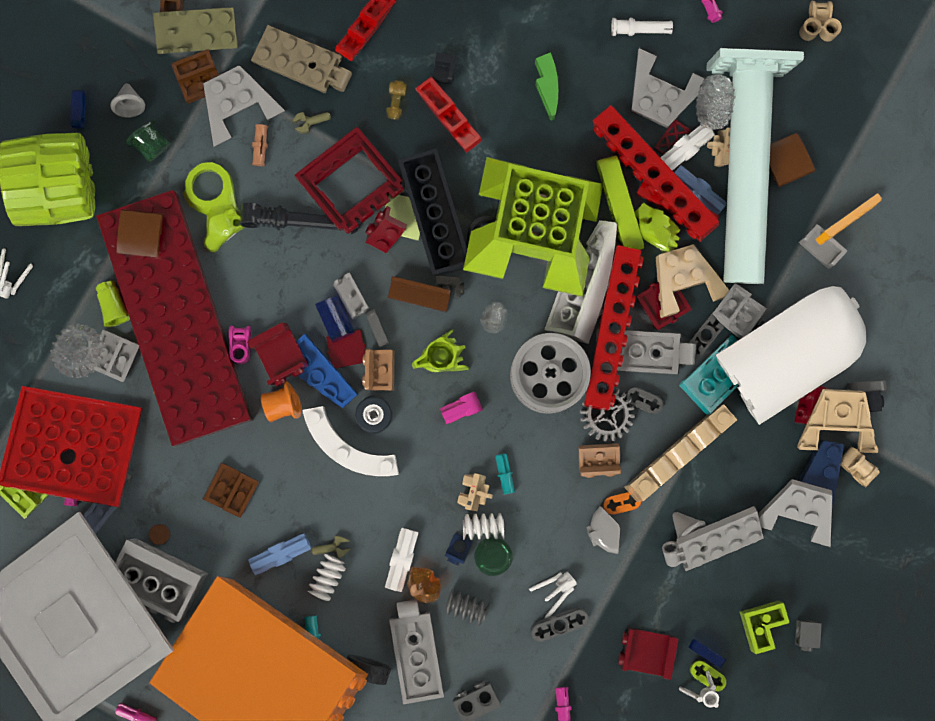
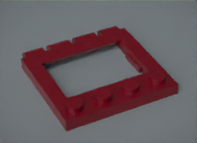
(333, 159)

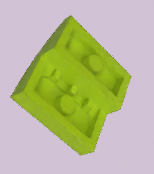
(22, 501)

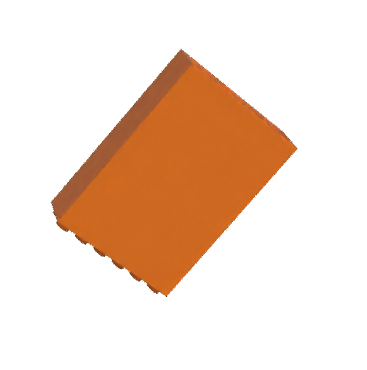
(254, 664)

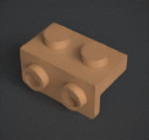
(379, 370)
(599, 460)

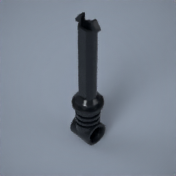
(253, 216)

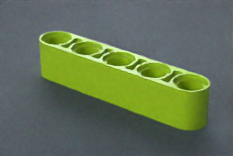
(619, 202)

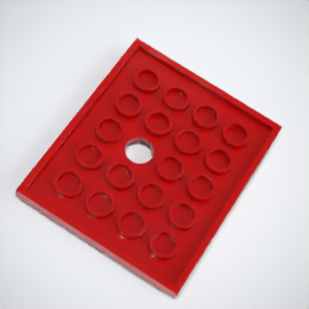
(55, 421)

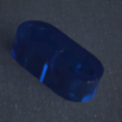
(78, 107)
(707, 653)

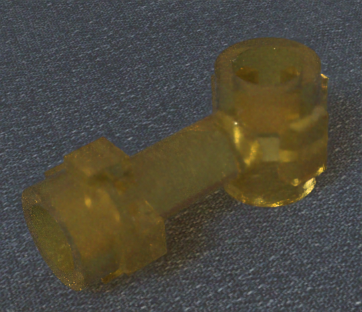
(397, 89)

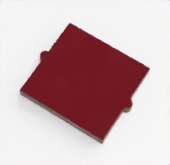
(347, 351)

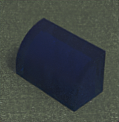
(335, 318)

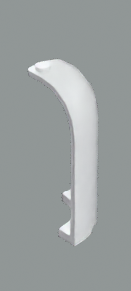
(795, 351)

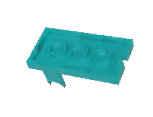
(709, 382)

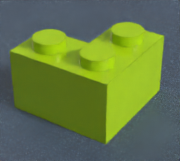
(758, 622)

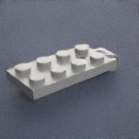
(639, 350)
(716, 538)
(418, 660)

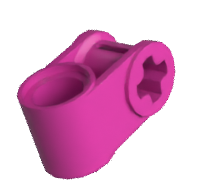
(238, 341)

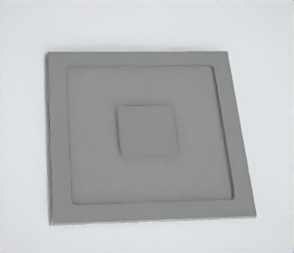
(73, 624)

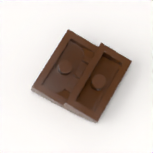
(193, 72)
(789, 160)
(139, 233)
(230, 490)

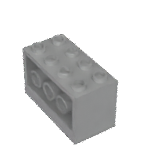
(168, 573)

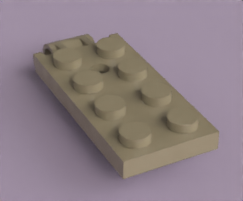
(292, 58)

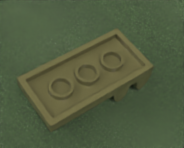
(195, 30)

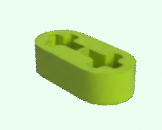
(703, 679)

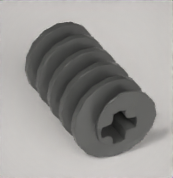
(467, 607)

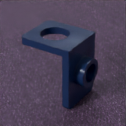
(457, 557)

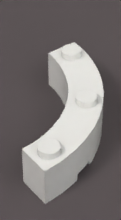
(342, 452)

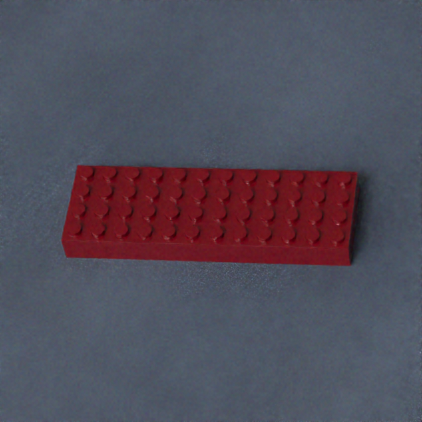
(177, 326)

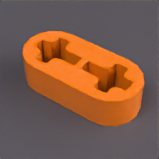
(623, 507)

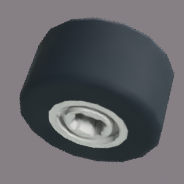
(373, 414)

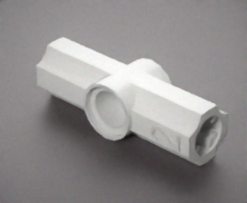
(687, 147)
(401, 559)

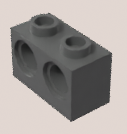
(479, 707)

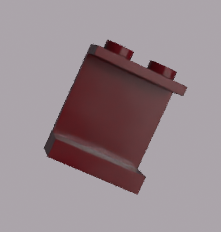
(279, 353)
(648, 652)

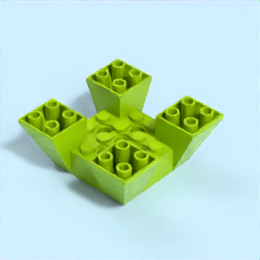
(512, 231)

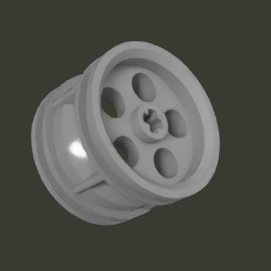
(531, 352)

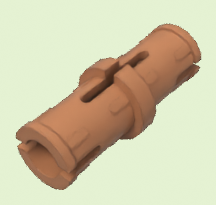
(259, 145)

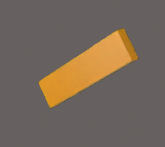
(847, 220)

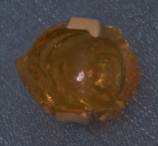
(424, 585)

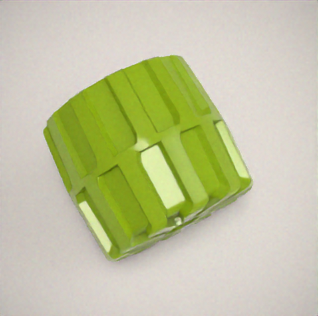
(46, 179)

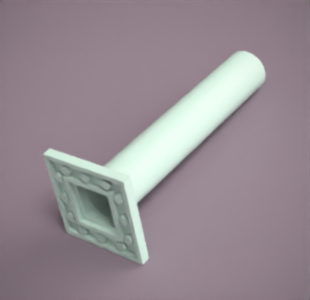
(749, 155)

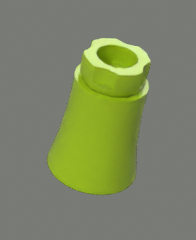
(111, 304)

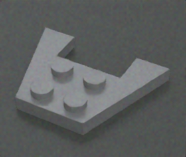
(231, 94)
(657, 98)
(804, 504)

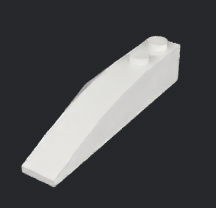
(575, 314)

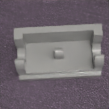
(351, 296)

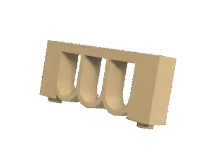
(680, 453)

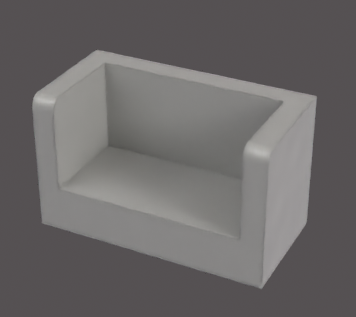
(827, 253)

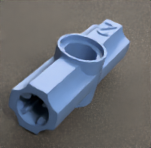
(701, 190)
(279, 554)

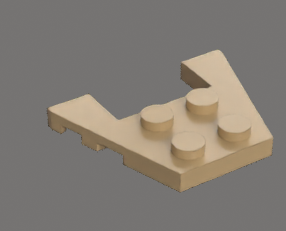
(682, 270)
(841, 412)

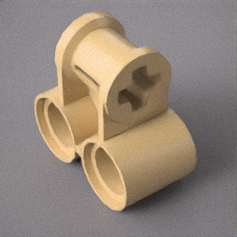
(819, 18)
(859, 467)

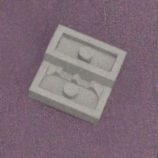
(739, 311)
(117, 356)

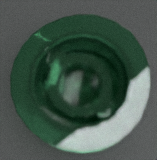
(148, 142)
(493, 556)

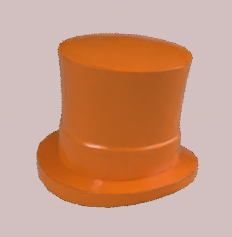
(281, 403)

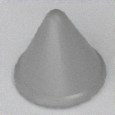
(127, 103)
(686, 524)

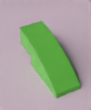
(548, 83)

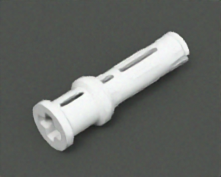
(631, 27)

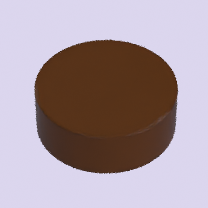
(159, 534)

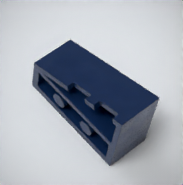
(823, 466)

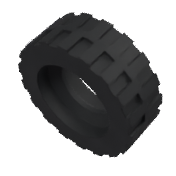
(377, 671)

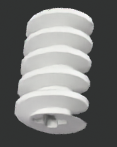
(483, 526)
(327, 577)

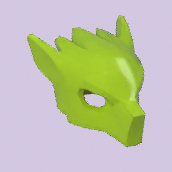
(657, 228)
(441, 355)

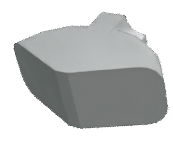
(604, 531)

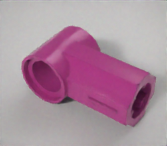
(465, 406)

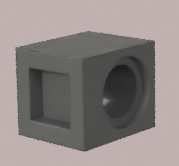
(808, 634)

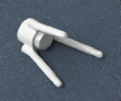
(5, 286)
(565, 584)
(707, 695)

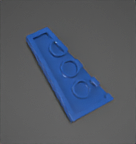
(323, 375)

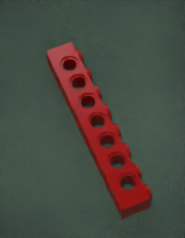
(612, 119)
(632, 258)

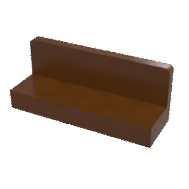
(419, 294)

